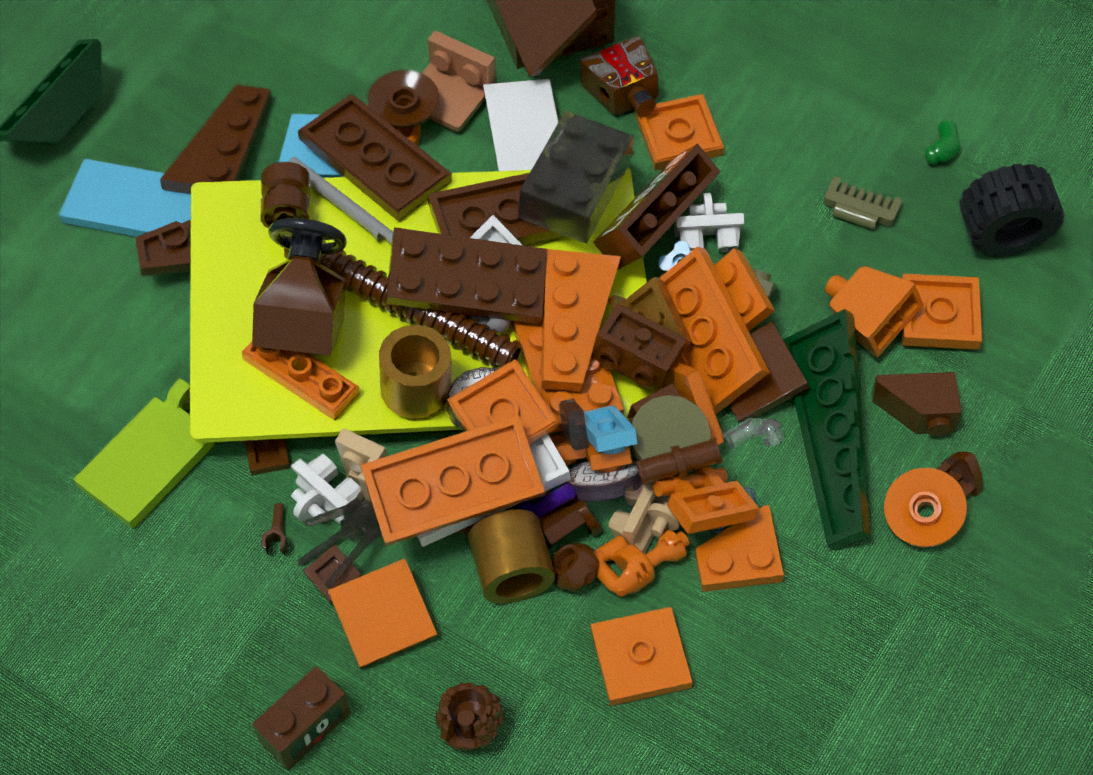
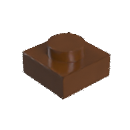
(323, 568)

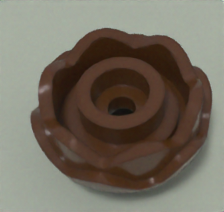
(574, 566)

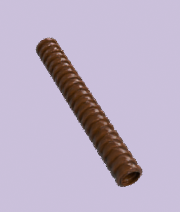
(454, 327)

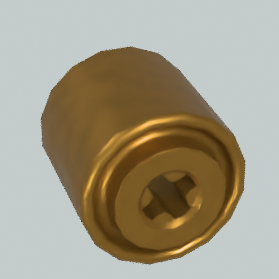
(415, 371)
(511, 556)

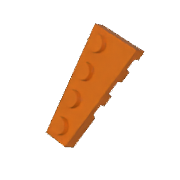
(572, 314)

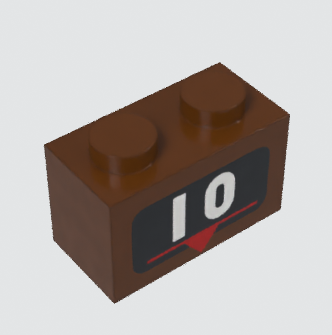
(301, 718)

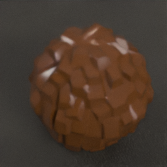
(469, 716)

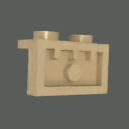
(355, 451)

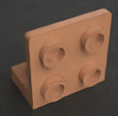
(460, 77)

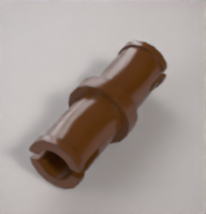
(679, 461)

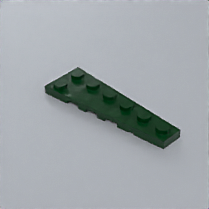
(833, 425)

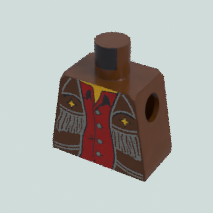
(621, 77)

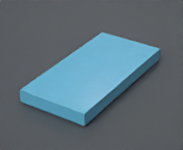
(122, 200)

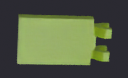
(145, 458)

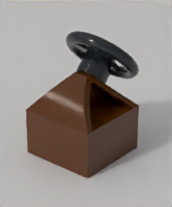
(300, 298)

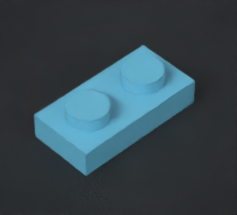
(609, 430)

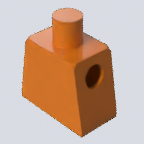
(878, 304)

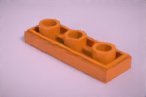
(314, 383)

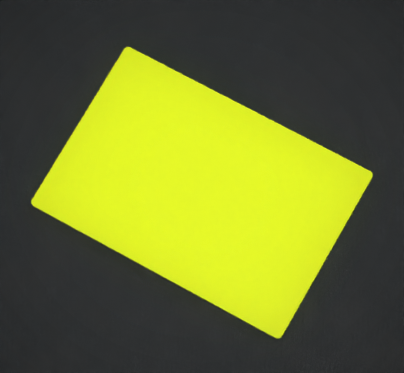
(228, 268)

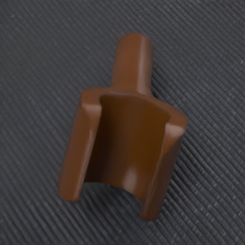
(276, 531)

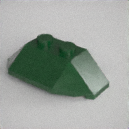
(59, 98)

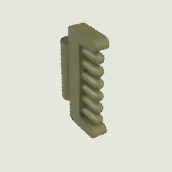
(858, 210)

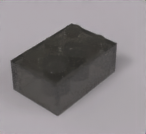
(575, 177)

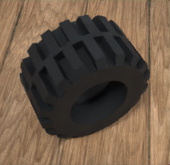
(1011, 210)

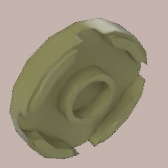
(668, 423)

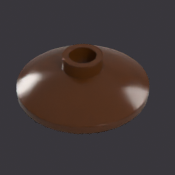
(404, 98)

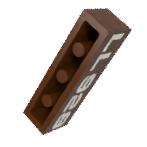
(657, 206)

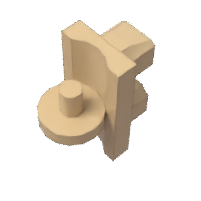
(646, 519)

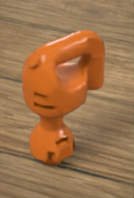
(635, 564)

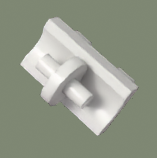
(725, 226)
(319, 495)

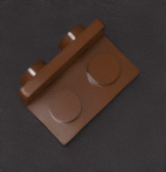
(637, 347)

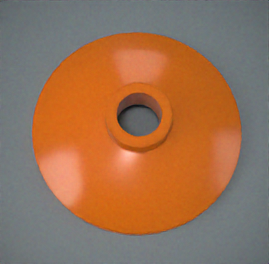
(923, 488)

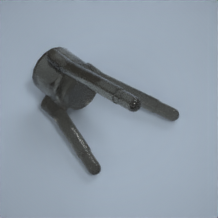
(358, 523)

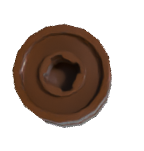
(284, 192)

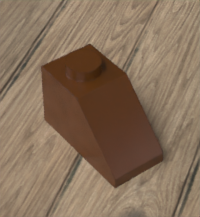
(920, 401)

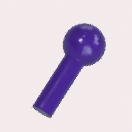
(548, 502)

